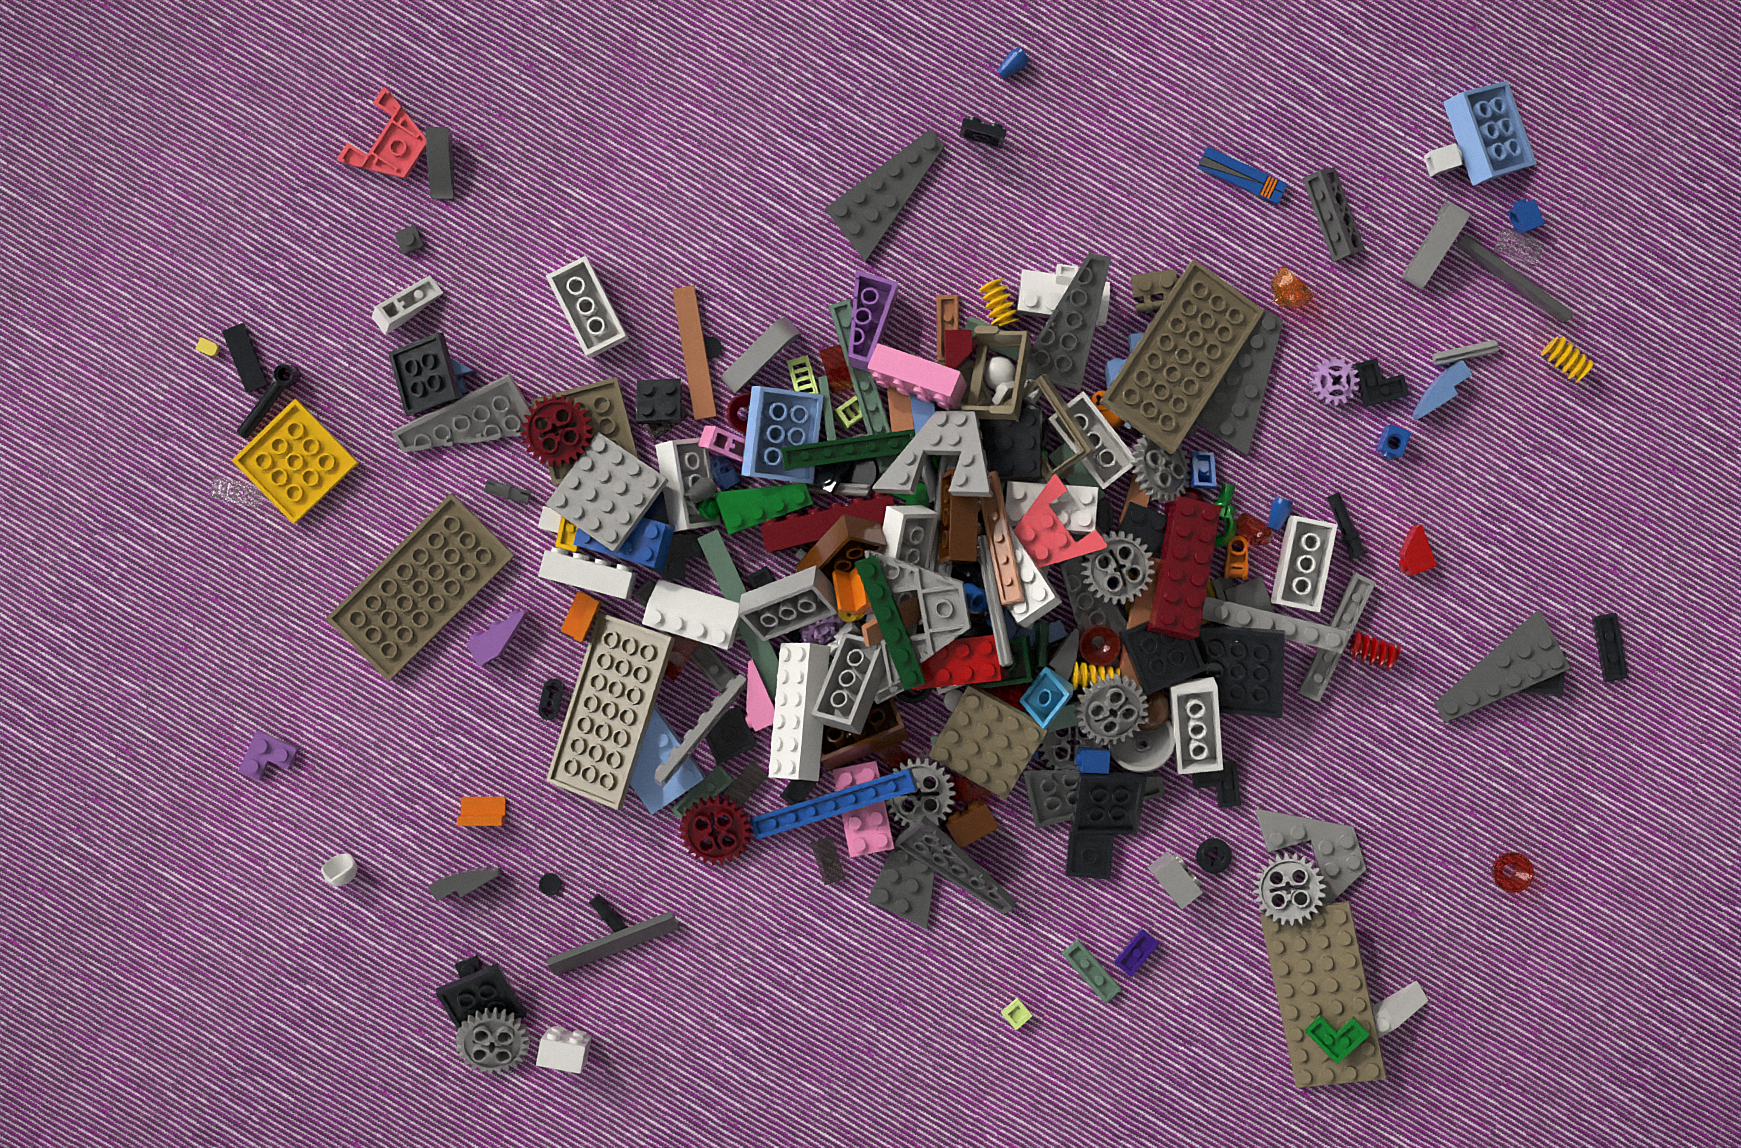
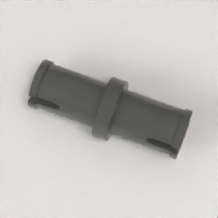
(507, 491)

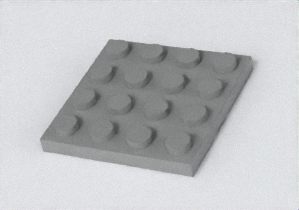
(607, 492)

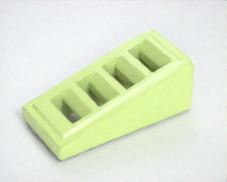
(804, 359)
(841, 418)

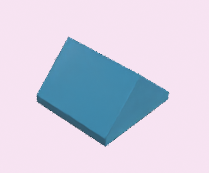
(1047, 697)

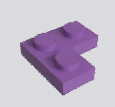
(266, 749)

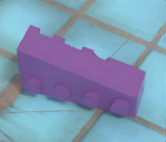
(870, 315)

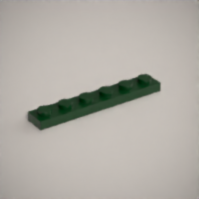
(845, 450)
(890, 622)

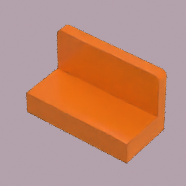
(850, 592)
(581, 616)
(482, 811)

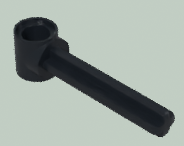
(269, 398)

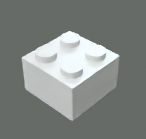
(564, 1049)

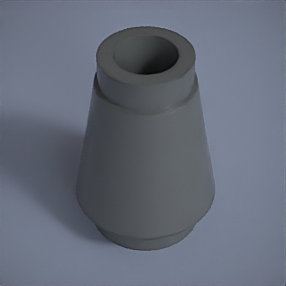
(701, 490)

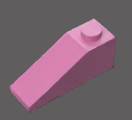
(722, 443)
(759, 703)

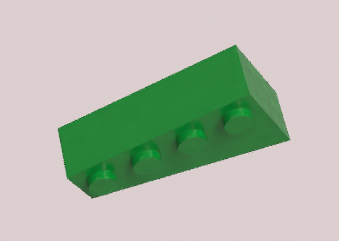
(753, 506)

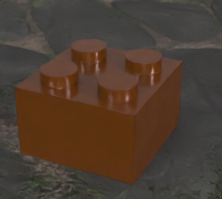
(971, 822)

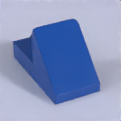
(1203, 470)

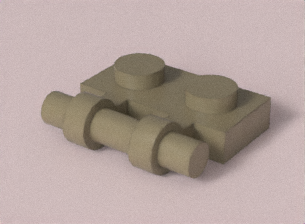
(1152, 284)

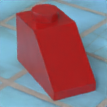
(1416, 552)

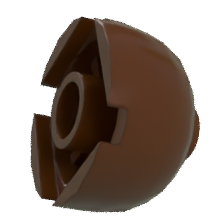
(1157, 711)

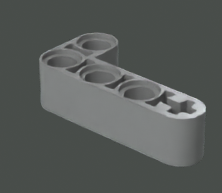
(1436, 244)
(760, 353)

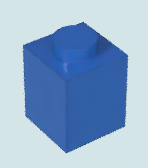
(1093, 760)

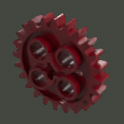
(551, 411)
(735, 827)

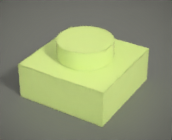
(1016, 1013)

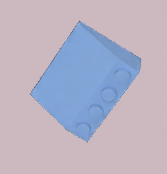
(1489, 132)
(776, 421)
(655, 750)

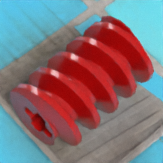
(1374, 650)

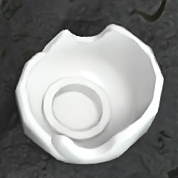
(998, 370)
(339, 870)

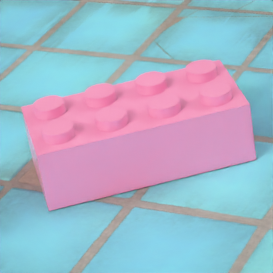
(917, 377)
(866, 827)

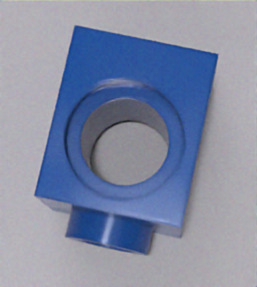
(1525, 216)
(1401, 437)

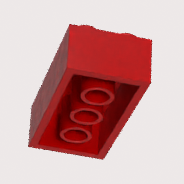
(963, 662)

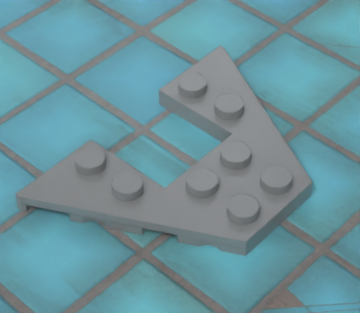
(942, 435)
(941, 605)
(1332, 844)

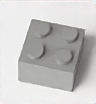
(1178, 883)

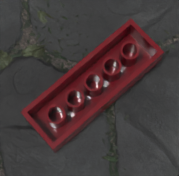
(811, 528)
(1184, 568)

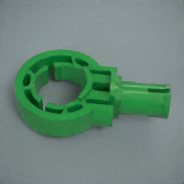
(1227, 514)

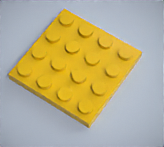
(295, 461)

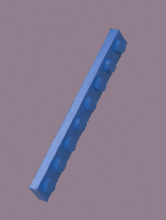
(834, 803)

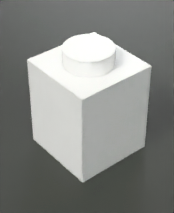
(1443, 159)

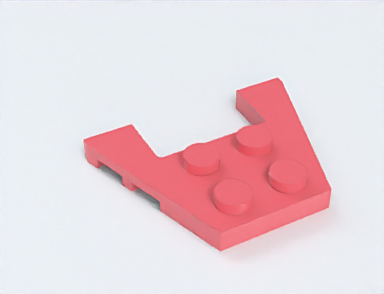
(396, 147)
(1046, 535)

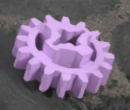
(1327, 375)
(822, 631)

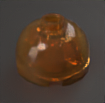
(1289, 289)

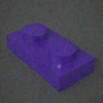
(1136, 952)

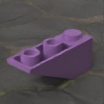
(494, 642)

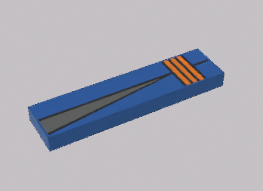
(1242, 175)

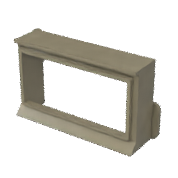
(991, 337)
(1069, 420)

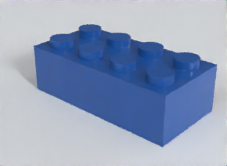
(645, 545)

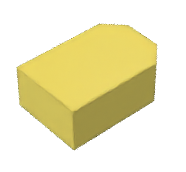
(207, 347)

